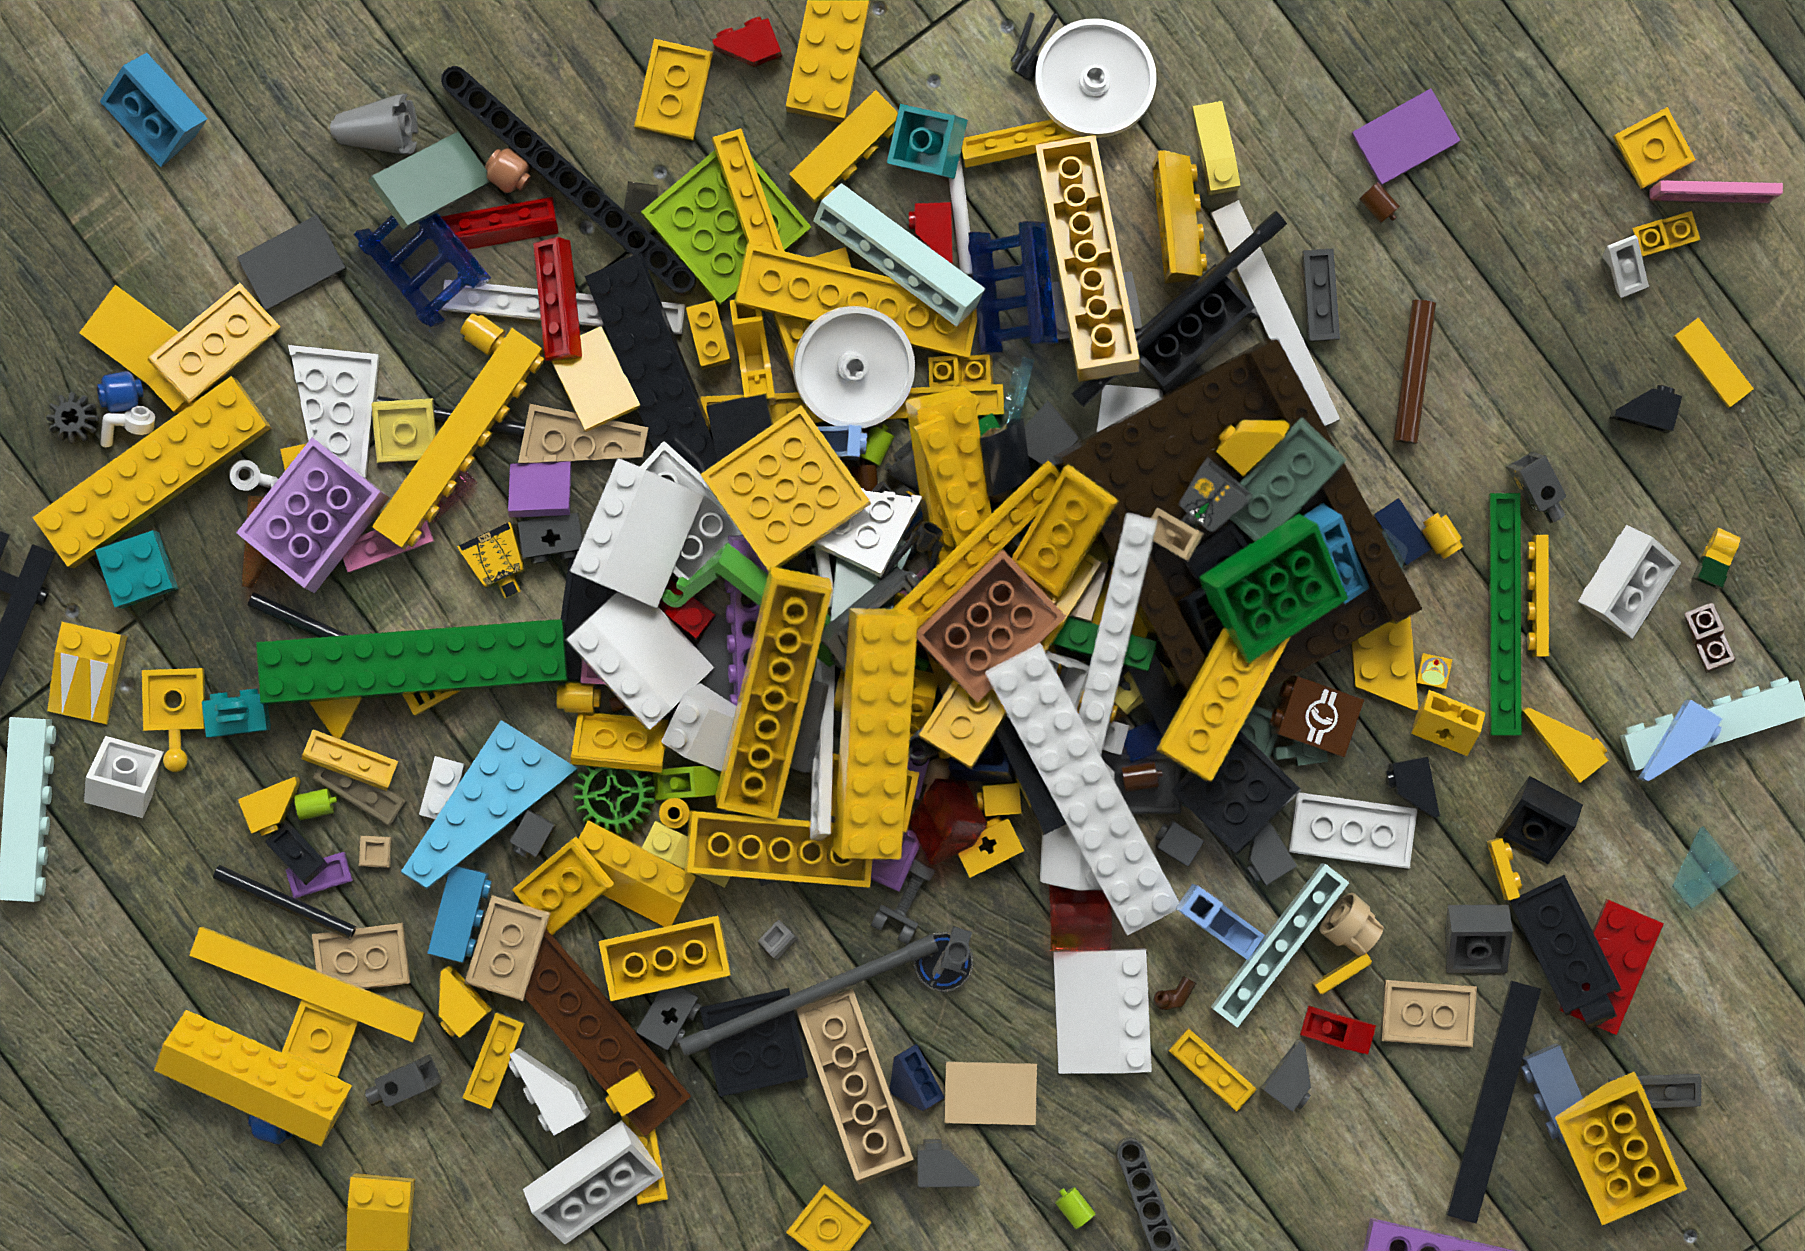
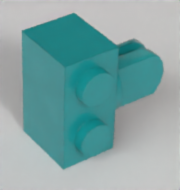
(235, 714)

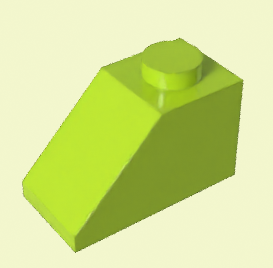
(686, 782)

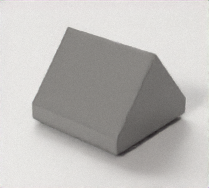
(777, 939)

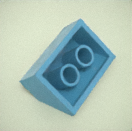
(153, 109)

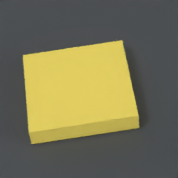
(402, 429)

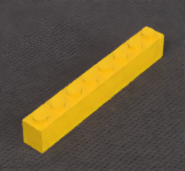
(458, 439)

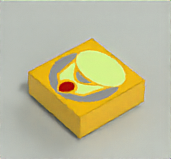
(1433, 671)

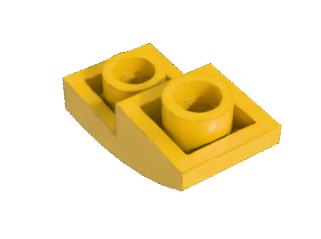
(1667, 233)
(959, 371)

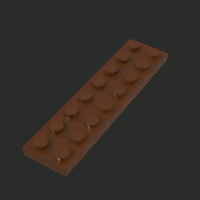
(599, 1033)

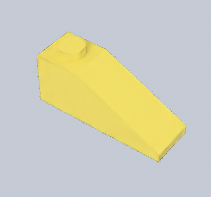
(1216, 148)
(672, 847)

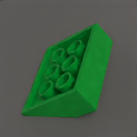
(1274, 587)

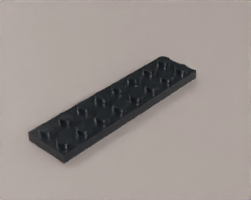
(652, 360)

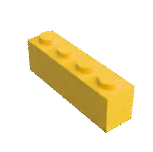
(845, 147)

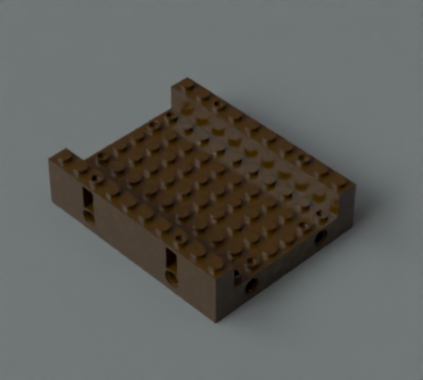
(1153, 460)

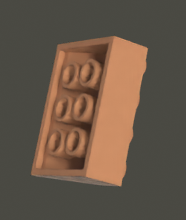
(988, 623)

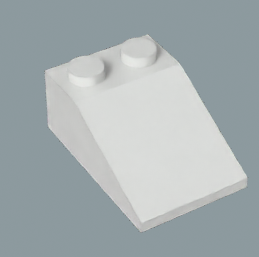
(701, 727)

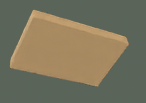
(507, 948)
(369, 960)
(1428, 1013)
(990, 1093)

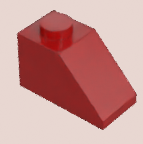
(933, 227)
(691, 615)
(1338, 1030)

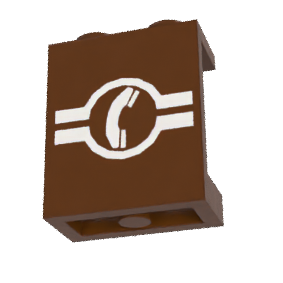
(1316, 715)

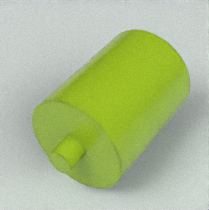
(877, 444)
(314, 804)
(1074, 1207)

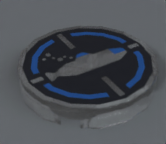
(937, 977)

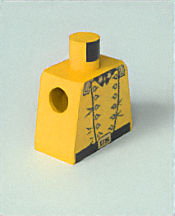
(496, 558)

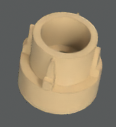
(1351, 924)

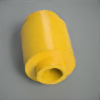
(482, 333)
(1442, 535)
(578, 697)
(684, 810)

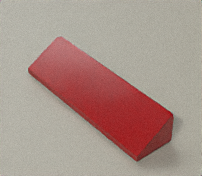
(504, 223)
(557, 299)

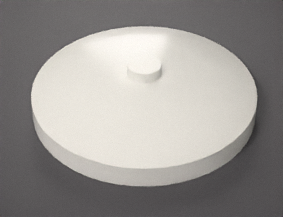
(1095, 78)
(853, 366)

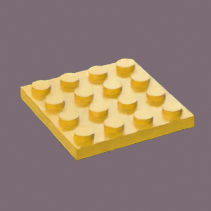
(785, 489)

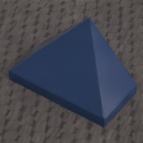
(914, 1080)

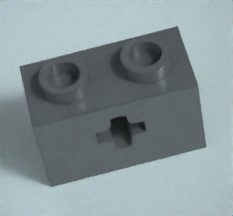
(534, 531)
(663, 1033)

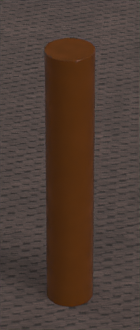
(1414, 371)

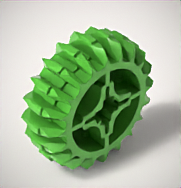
(617, 820)

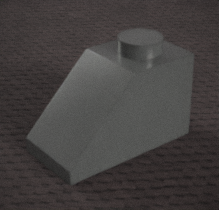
(1269, 857)
(1290, 1078)

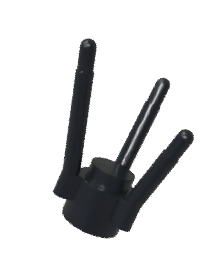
(1026, 63)
(924, 540)

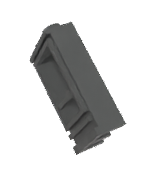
(836, 632)

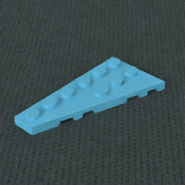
(495, 791)

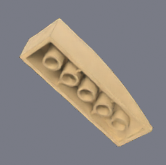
(855, 1086)

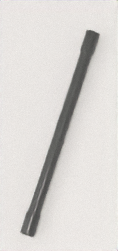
(911, 952)

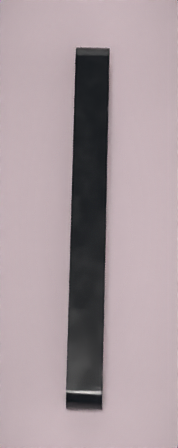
(558, 170)

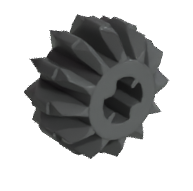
(73, 429)

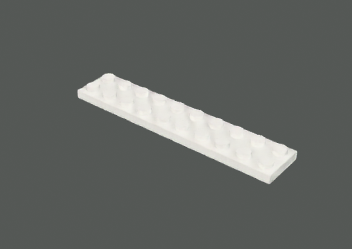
(1083, 788)

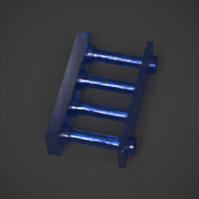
(450, 250)
(1037, 281)

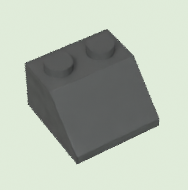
(1478, 938)
(943, 1166)

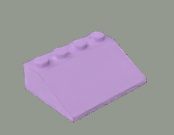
(312, 515)

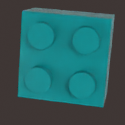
(927, 141)
(136, 569)

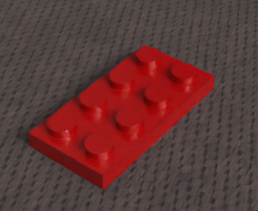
(1627, 944)

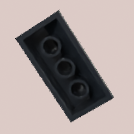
(1196, 334)

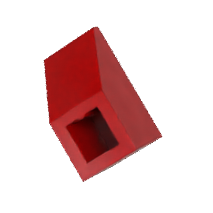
(751, 44)

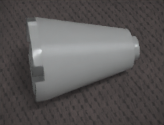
(378, 126)

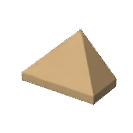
(1175, 534)

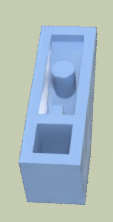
(1686, 734)

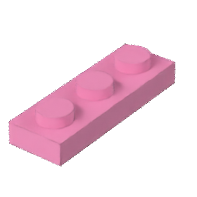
(375, 548)

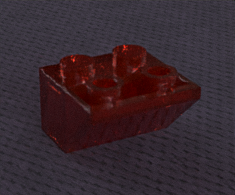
(947, 820)
(1079, 919)

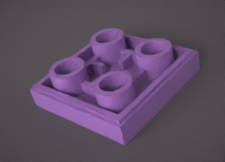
(539, 489)

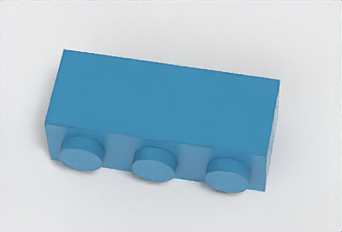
(459, 914)

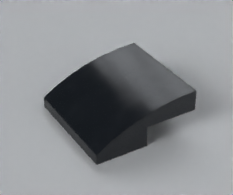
(1005, 457)

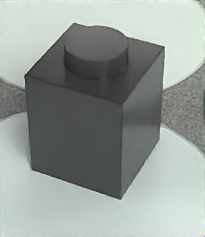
(532, 834)
(1178, 842)

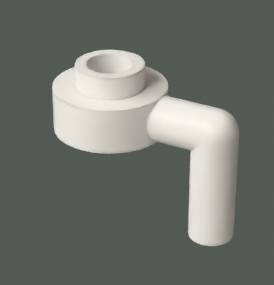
(136, 421)
(255, 477)

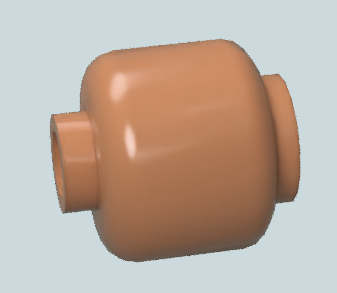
(508, 170)

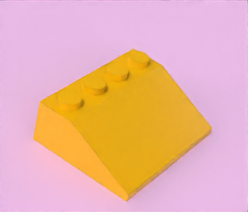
(1177, 217)
(1620, 1149)

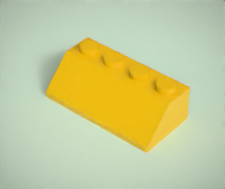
(639, 877)
(665, 958)

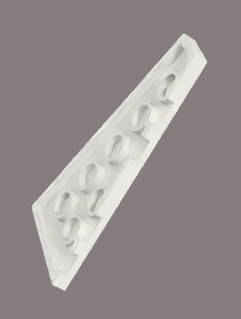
(337, 400)
(873, 533)

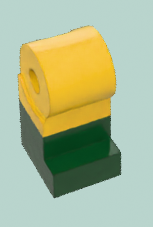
(1717, 558)

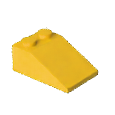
(379, 1213)

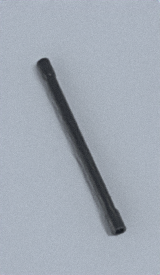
(1261, 235)

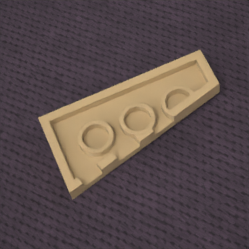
(559, 437)

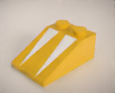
(85, 672)

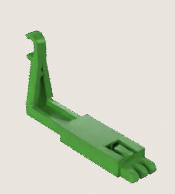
(740, 573)

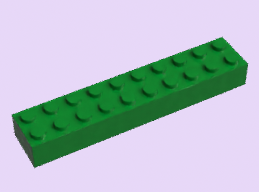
(412, 662)

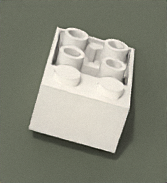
(554, 1095)

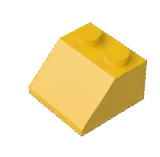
(459, 1003)

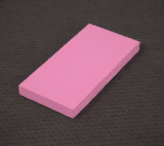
(1716, 191)

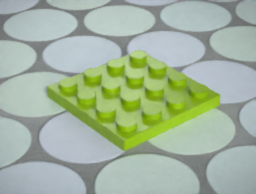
(704, 228)

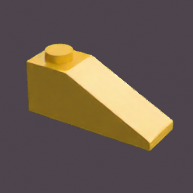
(1572, 748)

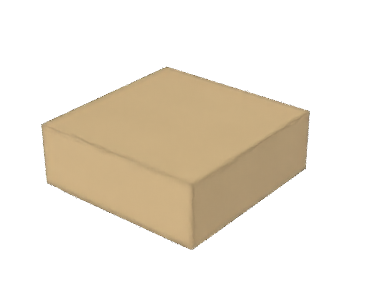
(375, 851)

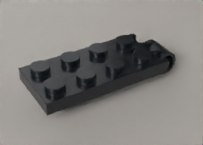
(1567, 950)

